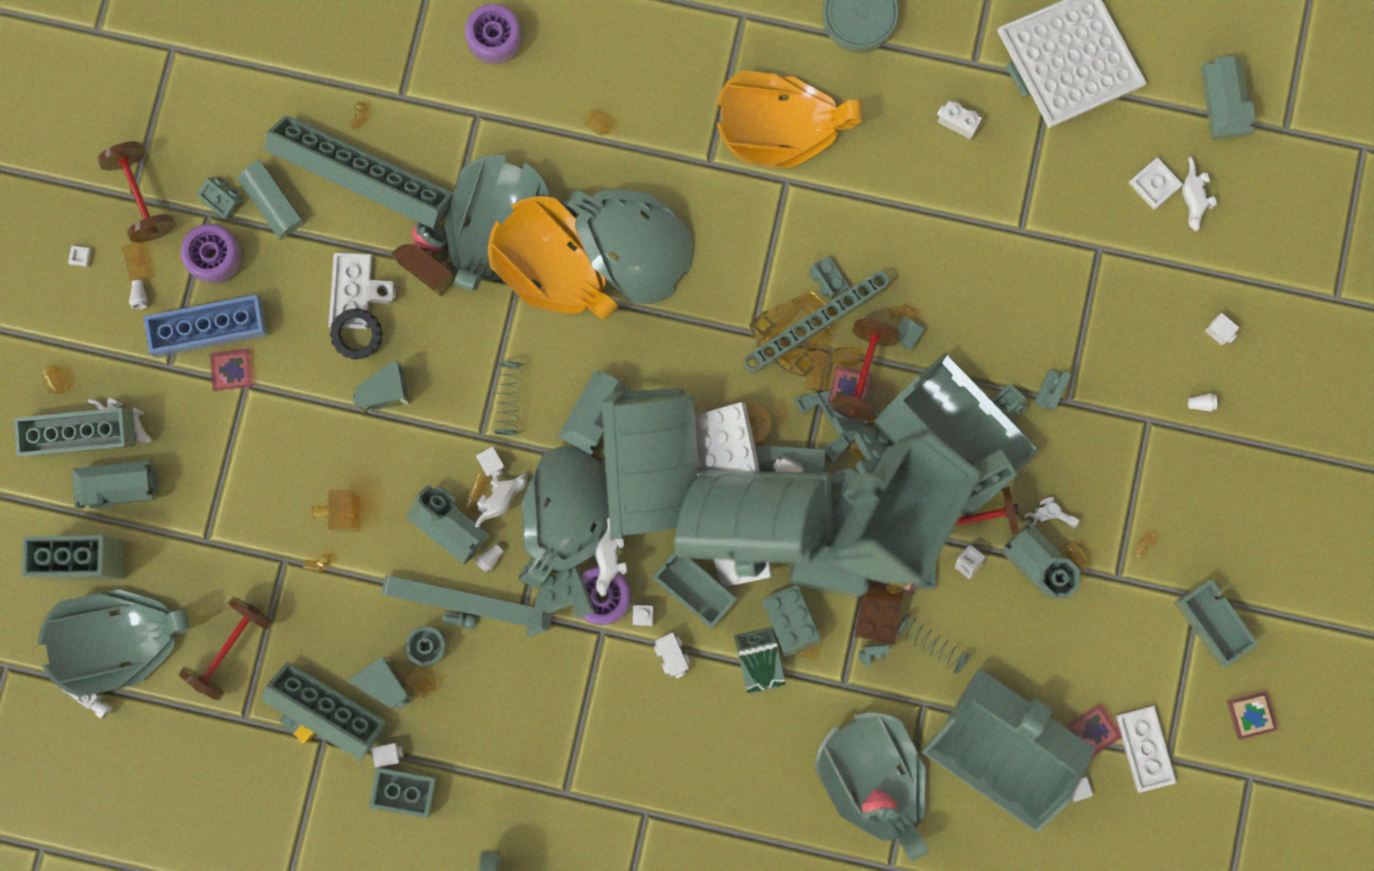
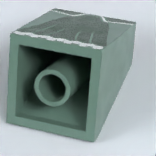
(383, 389)
(759, 660)
(383, 683)

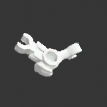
(1050, 511)

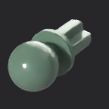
(469, 621)

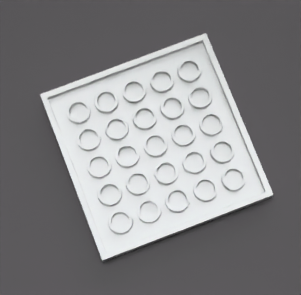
(1071, 58)

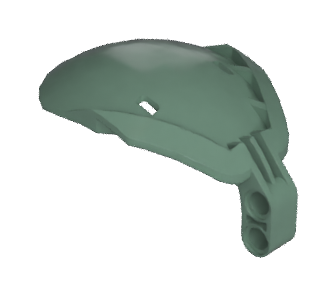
(486, 195)
(648, 251)
(561, 533)
(90, 644)
(865, 760)

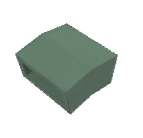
(909, 333)

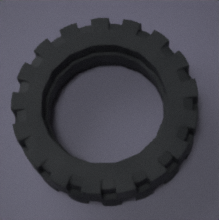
(340, 346)

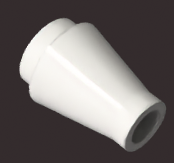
(138, 297)
(1203, 402)
(489, 558)

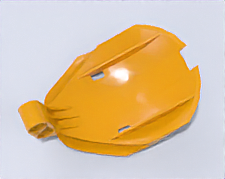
(758, 122)
(535, 247)

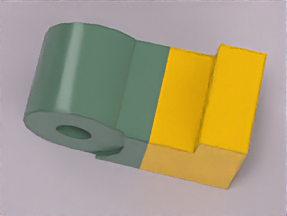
(302, 733)

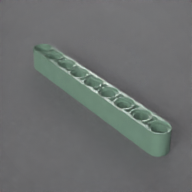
(821, 315)
(459, 601)

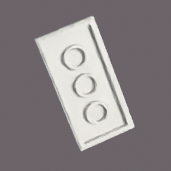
(349, 286)
(1145, 749)

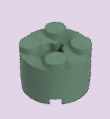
(415, 647)

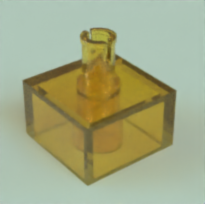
(341, 511)

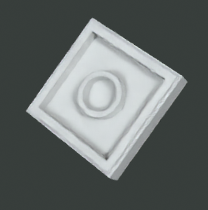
(1155, 183)

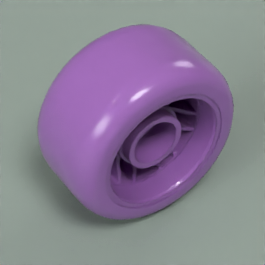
(492, 20)
(201, 243)
(617, 602)

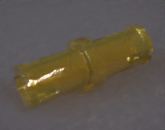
(475, 493)

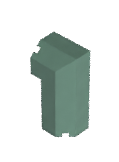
(1226, 98)
(585, 422)
(115, 484)
(445, 524)
(1042, 564)

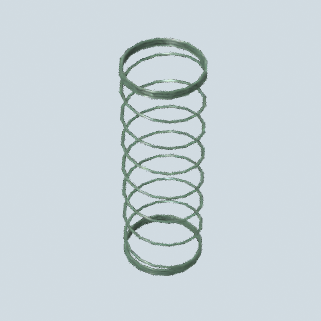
(517, 365)
(960, 664)

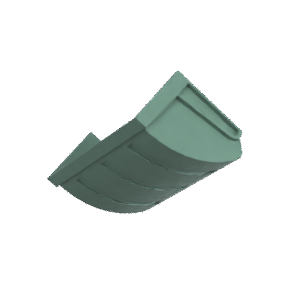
(960, 415)
(648, 458)
(904, 511)
(755, 518)
(1011, 751)

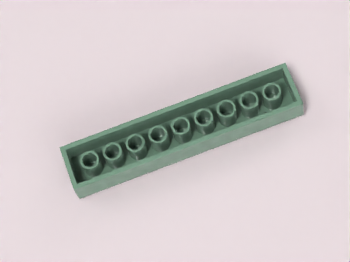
(358, 171)

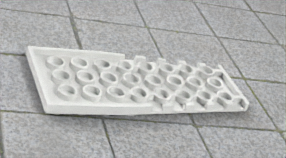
(727, 444)

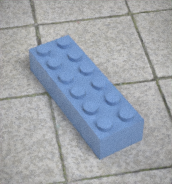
(205, 326)

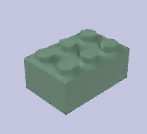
(791, 621)
(403, 792)

